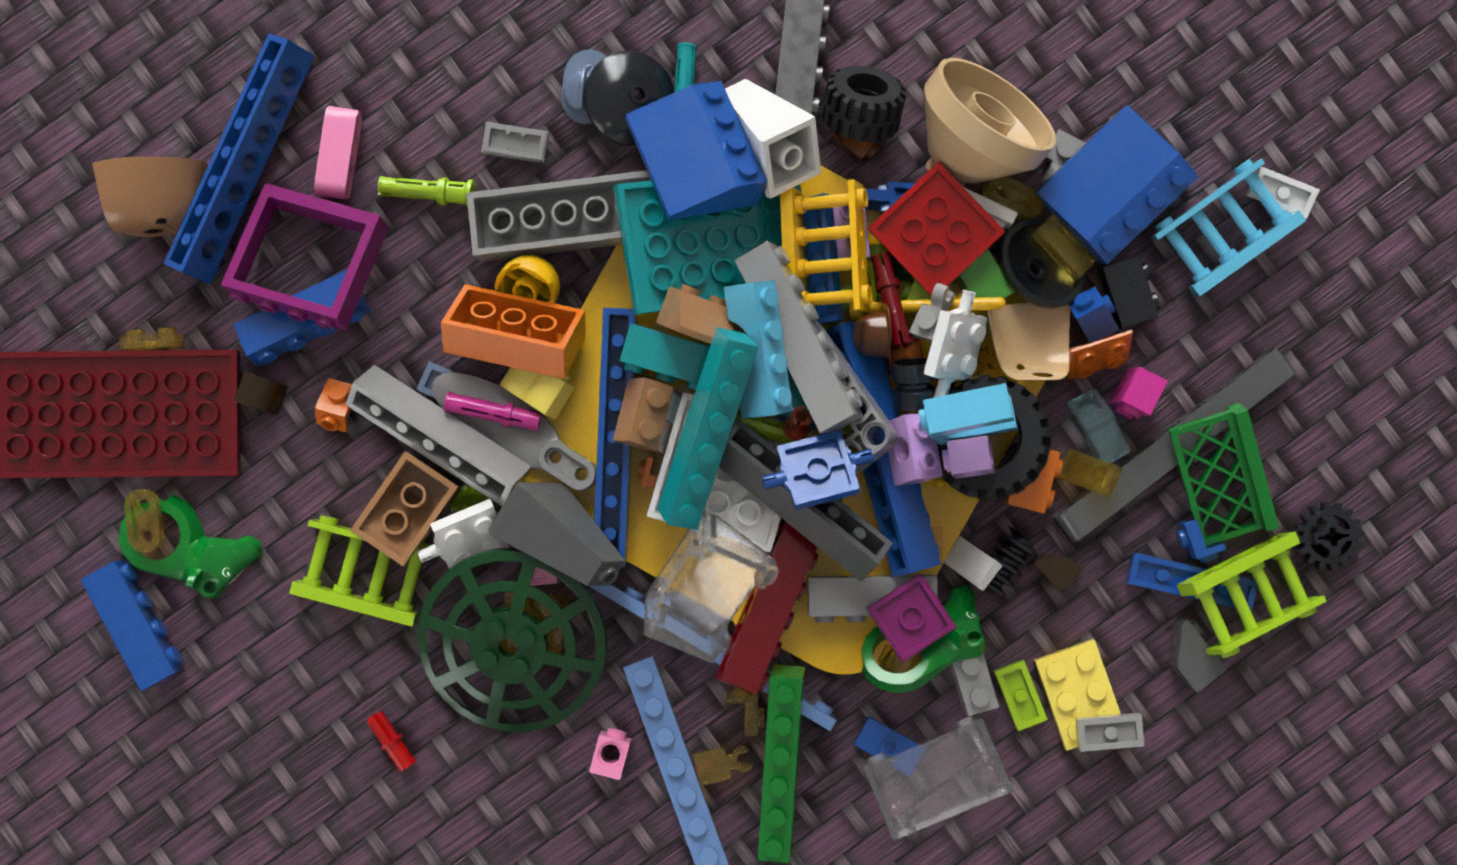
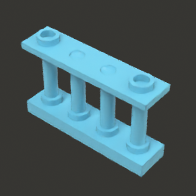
(1255, 239)

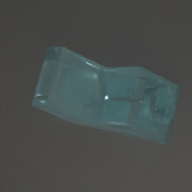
(1100, 426)

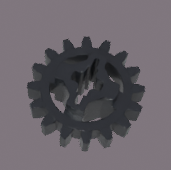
(1331, 548)

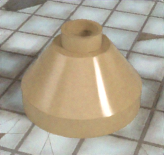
(982, 124)

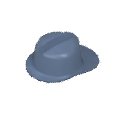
(574, 83)

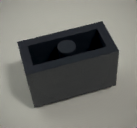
(1129, 292)

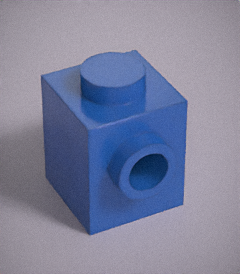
(1094, 314)

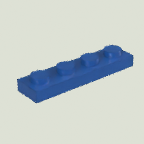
(823, 251)
(1166, 574)

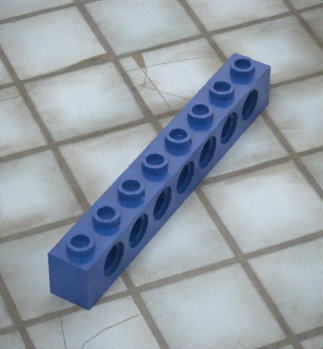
(239, 158)

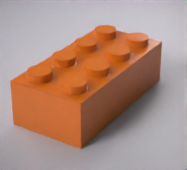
(513, 331)

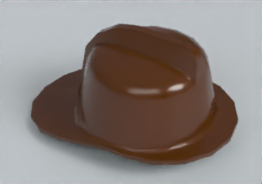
(873, 334)

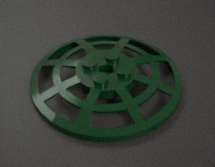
(521, 628)

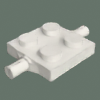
(955, 344)
(463, 534)

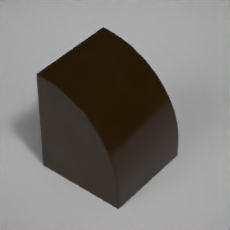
(260, 393)
(1056, 570)

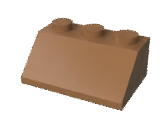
(693, 315)

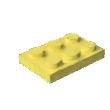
(1075, 687)

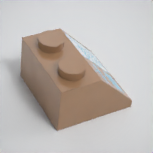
(647, 415)

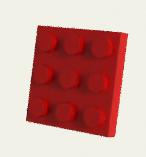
(936, 229)

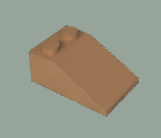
(405, 507)

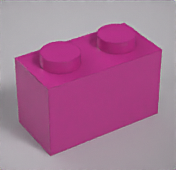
(1137, 393)

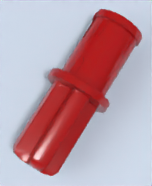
(391, 741)

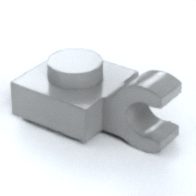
(1064, 149)
(928, 315)

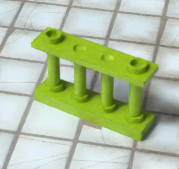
(1227, 574)
(341, 593)

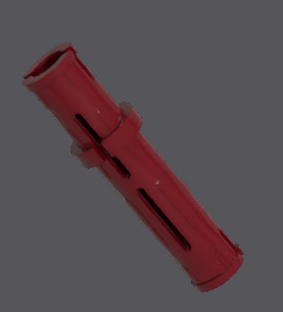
(888, 288)

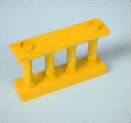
(796, 236)

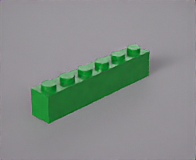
(781, 763)

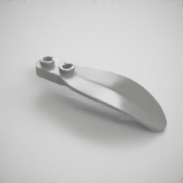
(526, 444)

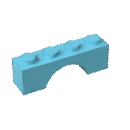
(757, 312)

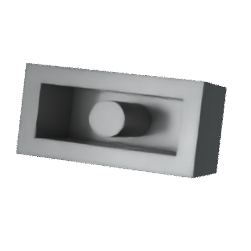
(974, 685)

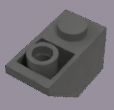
(1190, 657)

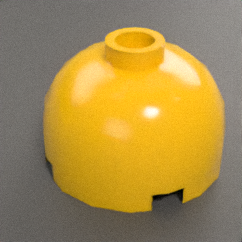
(530, 278)

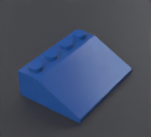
(697, 152)
(1116, 184)

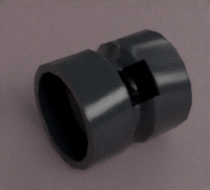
(912, 384)

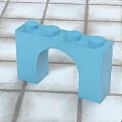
(969, 414)

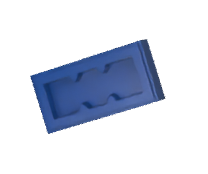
(879, 738)

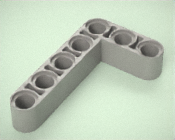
(870, 422)

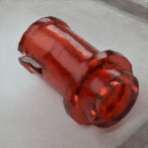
(798, 419)

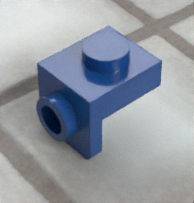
(1190, 537)

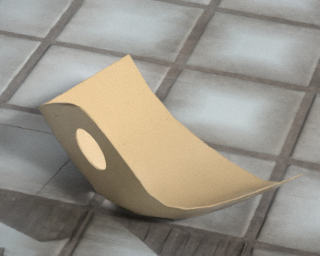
(1031, 338)

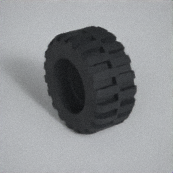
(1031, 452)

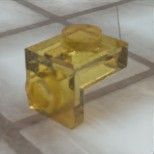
(753, 715)

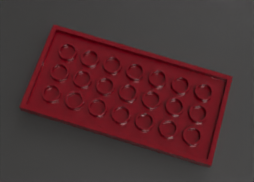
(119, 413)

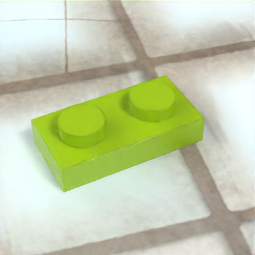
(1020, 695)

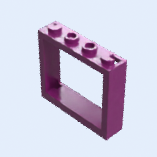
(357, 274)

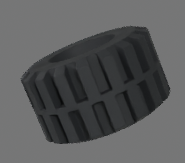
(863, 103)

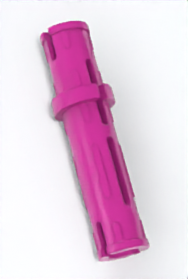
(493, 411)

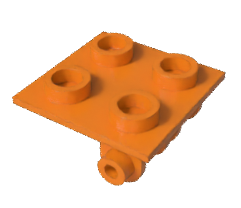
(1106, 353)

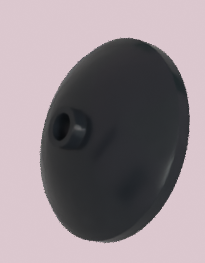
(611, 89)
(1033, 270)

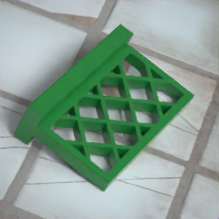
(1247, 461)

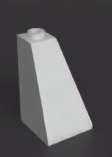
(779, 135)

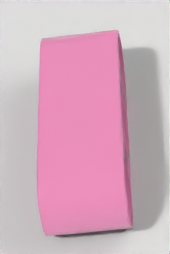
(338, 153)

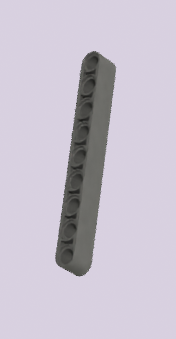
(1158, 455)

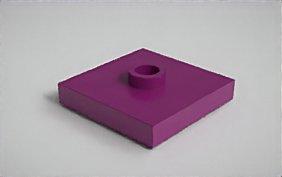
(911, 617)

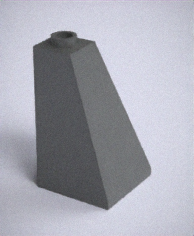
(558, 531)

